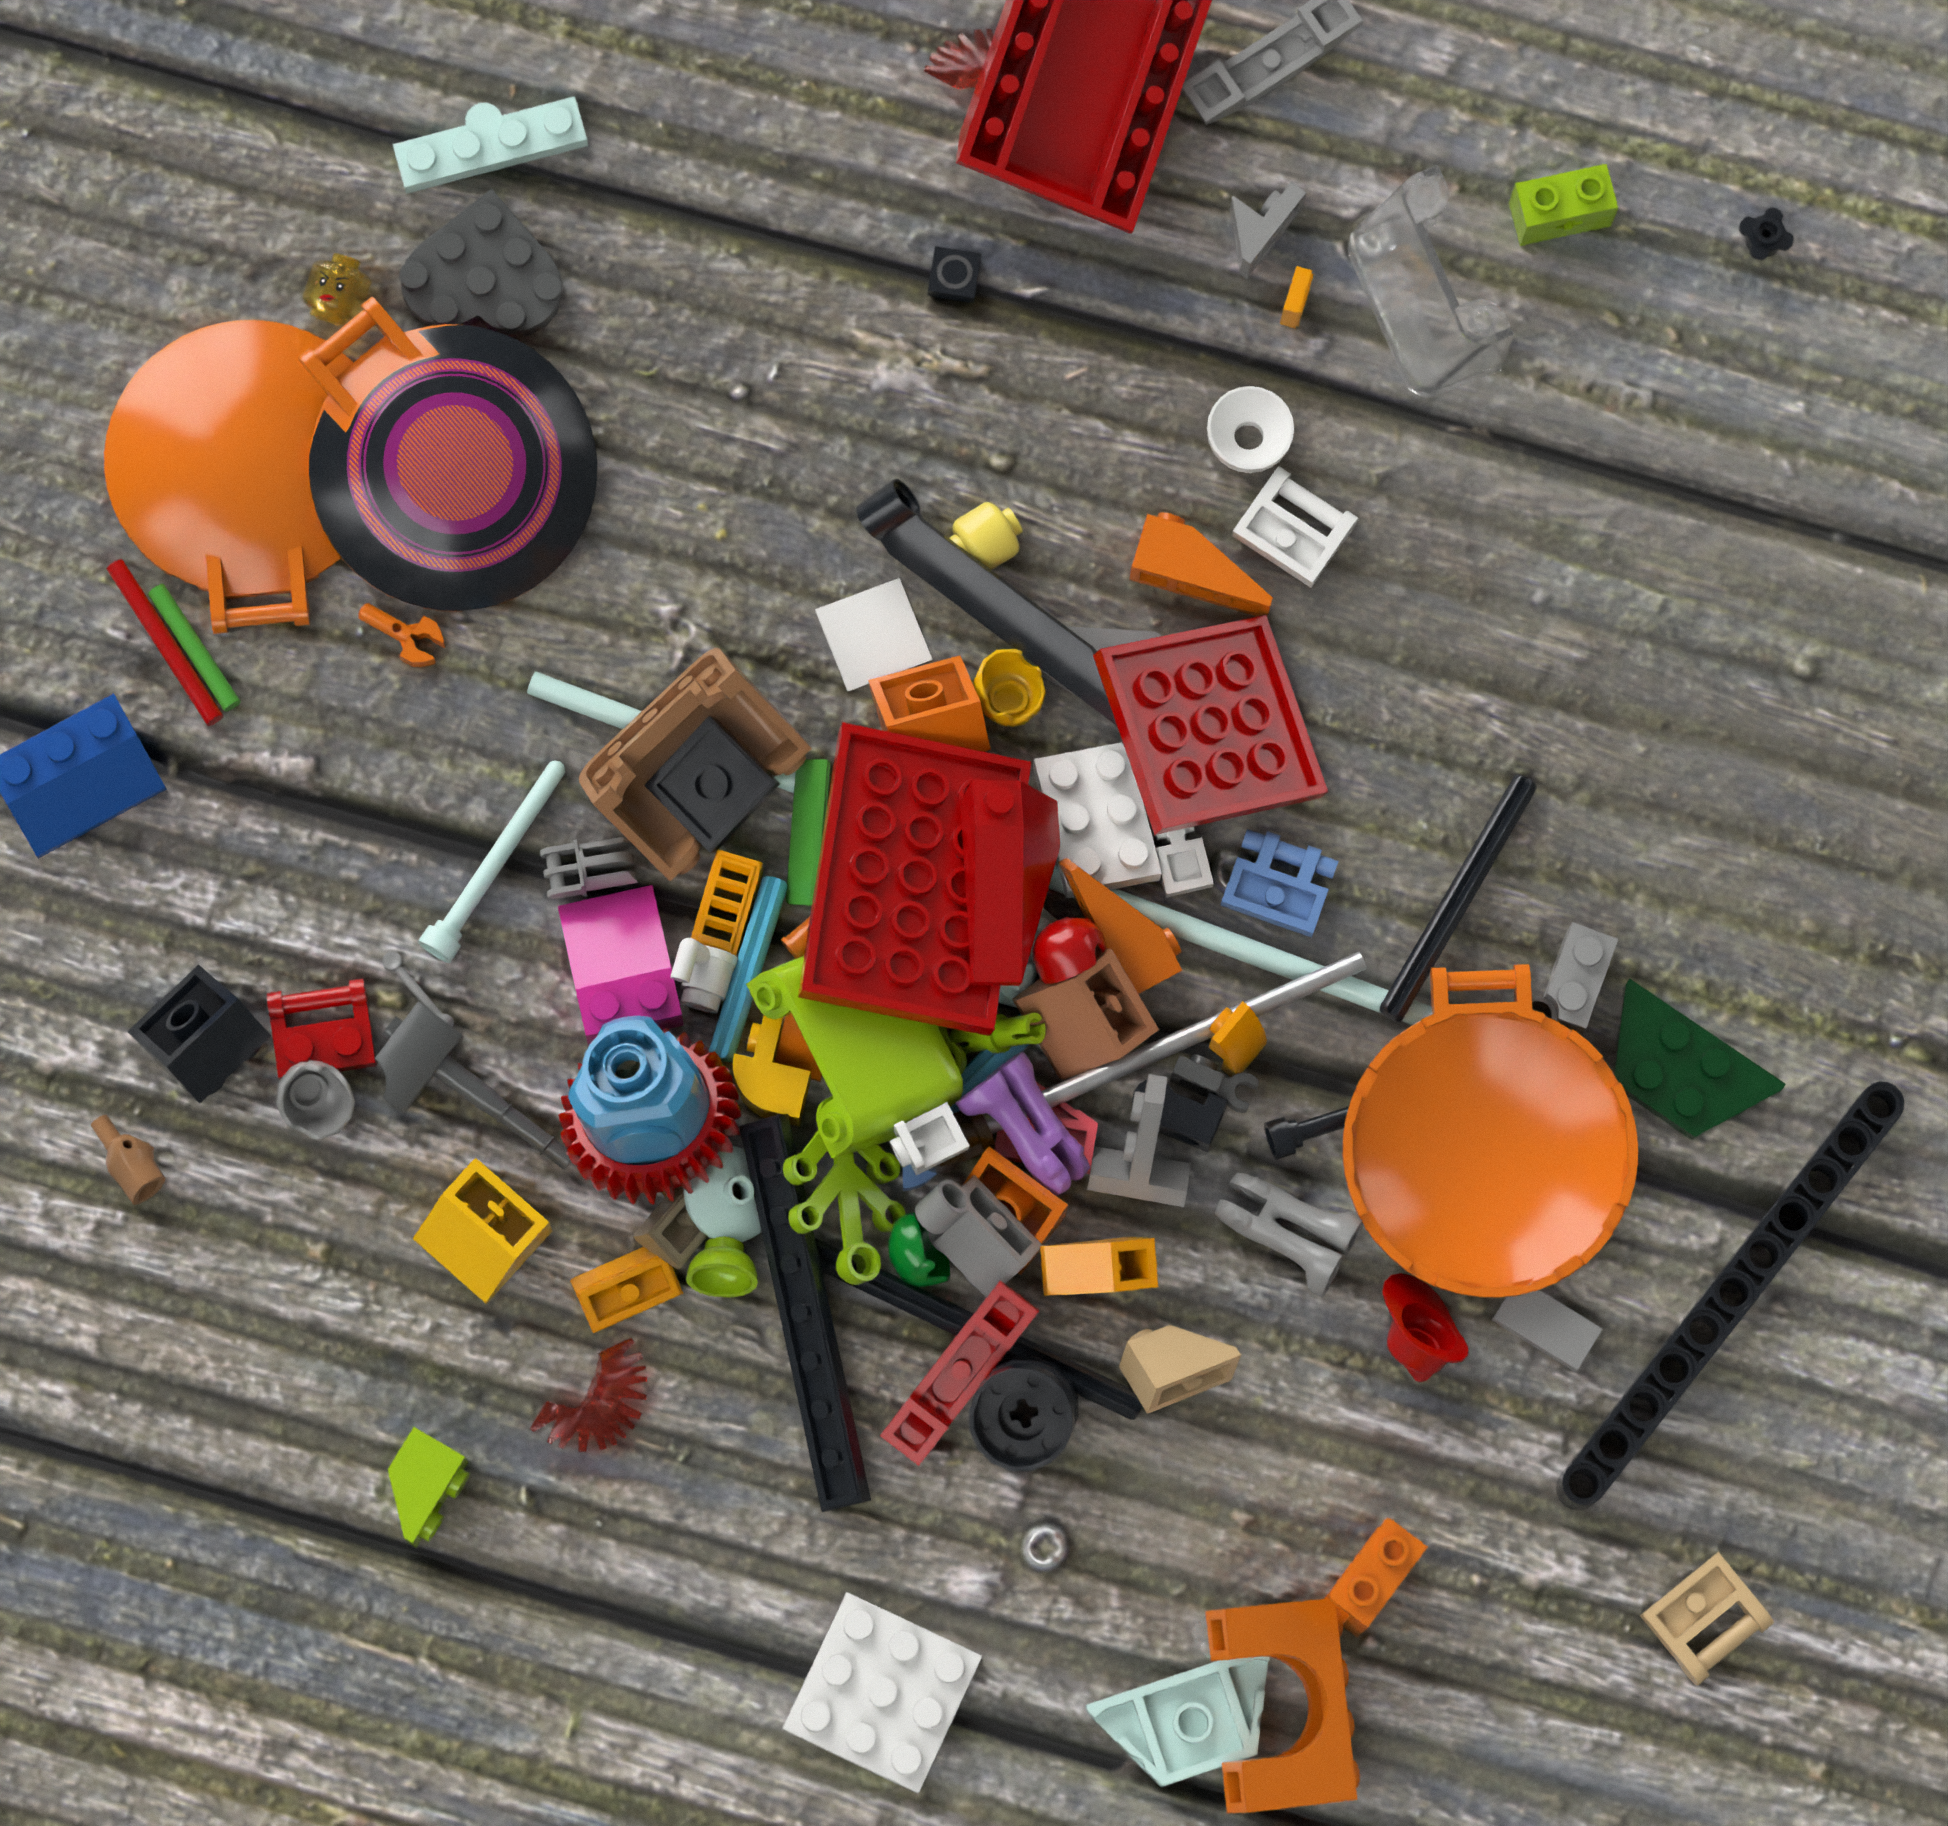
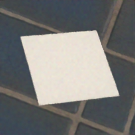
(873, 634)

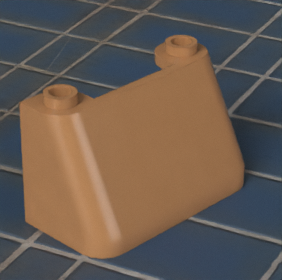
(623, 766)

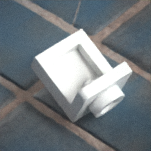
(928, 1139)

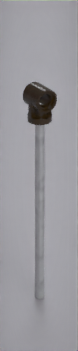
(979, 1128)

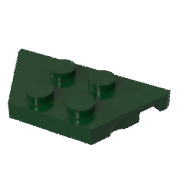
(1683, 1068)

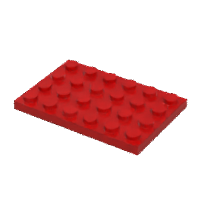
(892, 882)

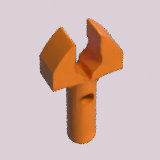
(404, 634)

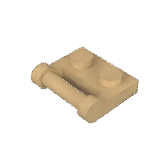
(1696, 1605)

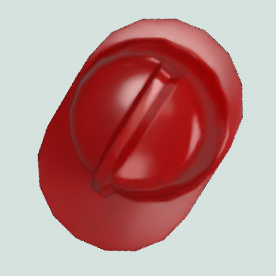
(1421, 1327)

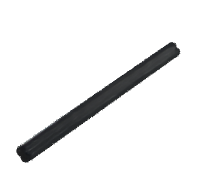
(953, 1317)

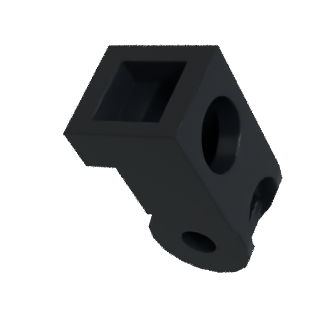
(1188, 1119)

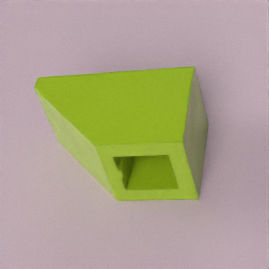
(422, 1480)

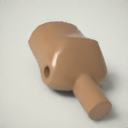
(129, 1161)

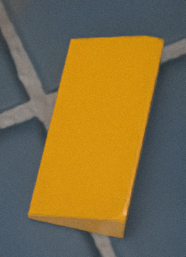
(625, 1288)

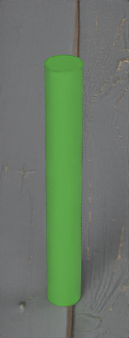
(194, 647)

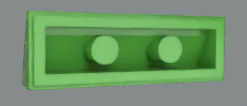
(807, 828)

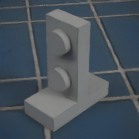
(1136, 1170)

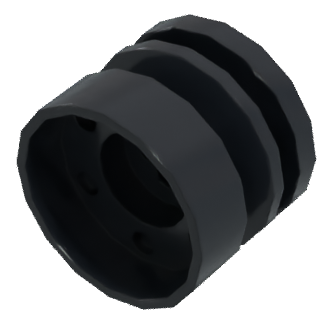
(1006, 1435)

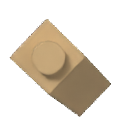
(1175, 1365)

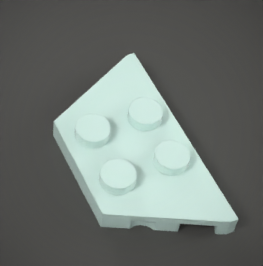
(1189, 1719)

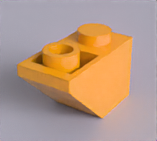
(1099, 1266)

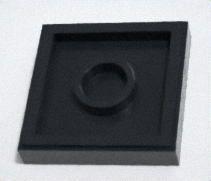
(712, 784)

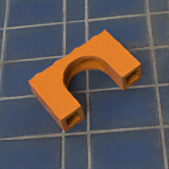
(1321, 1760)

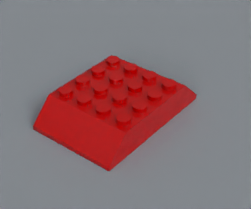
(1081, 100)

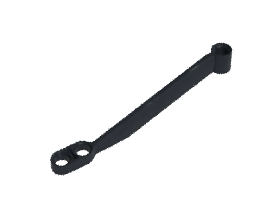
(896, 521)

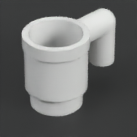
(703, 974)

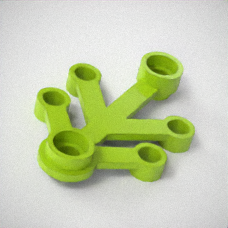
(848, 1184)

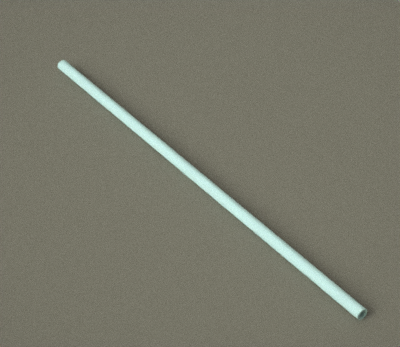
(1180, 924)

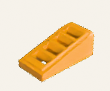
(740, 865)

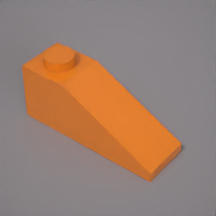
(1188, 564)
(1138, 943)

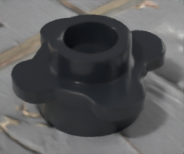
(1760, 246)

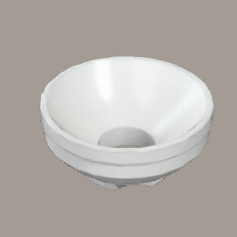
(1255, 408)

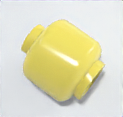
(988, 534)

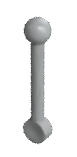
(393, 963)

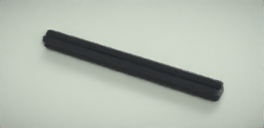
(1458, 898)

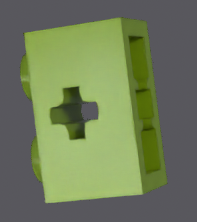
(1563, 204)

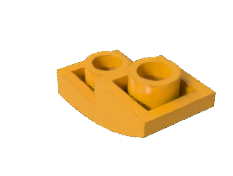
(1237, 1038)

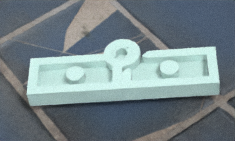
(490, 143)

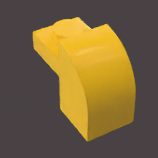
(766, 1085)

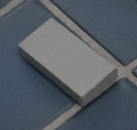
(1548, 1327)

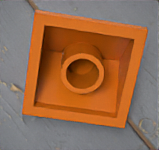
(1022, 1195)

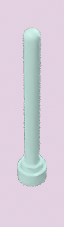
(444, 936)

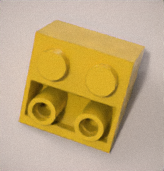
(481, 1230)

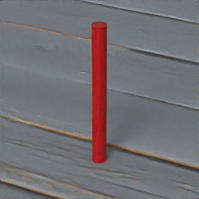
(165, 642)

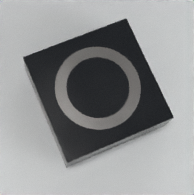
(954, 274)

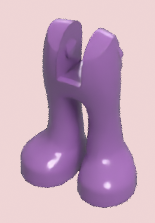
(1048, 1152)

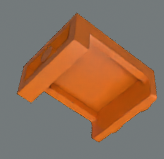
(1375, 1575)

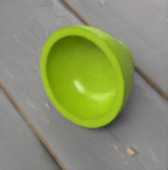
(722, 1269)

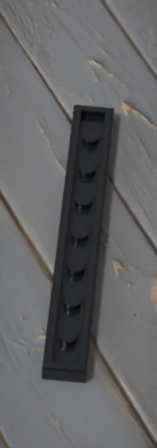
(805, 1318)

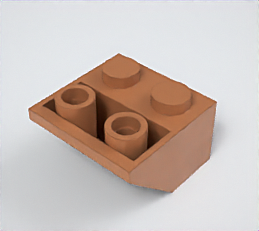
(1088, 1016)

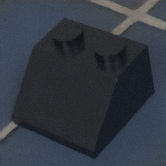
(199, 1033)

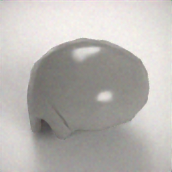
(315, 1099)

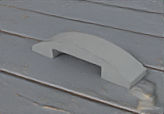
(1272, 59)

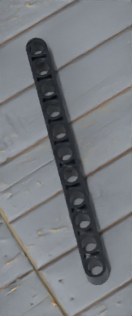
(1750, 1281)

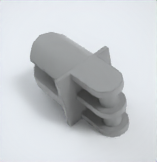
(596, 864)

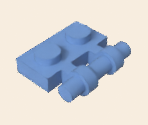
(1276, 895)

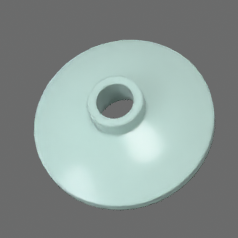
(715, 1207)

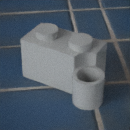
(1576, 977)
(976, 1232)

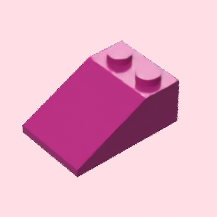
(620, 960)

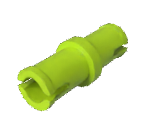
(1007, 1033)

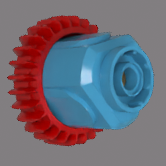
(648, 1110)

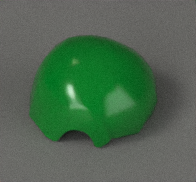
(915, 1255)

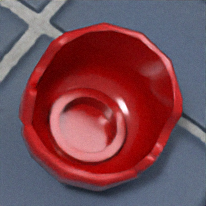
(1066, 949)

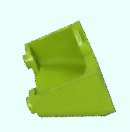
(872, 1062)

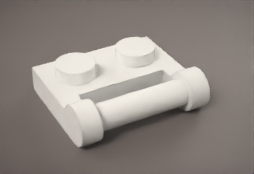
(1288, 539)

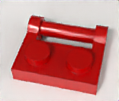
(339, 1043)

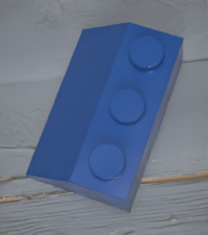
(77, 776)

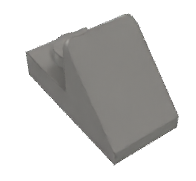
(1258, 234)

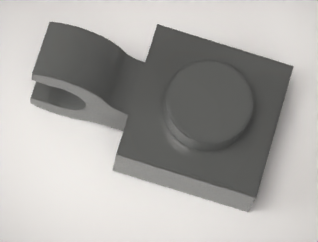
(1201, 1077)

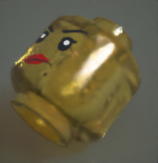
(336, 289)

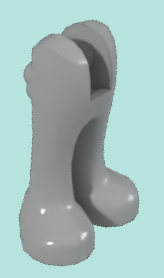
(1318, 1261)

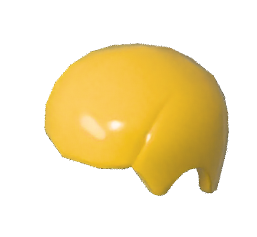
(1009, 688)

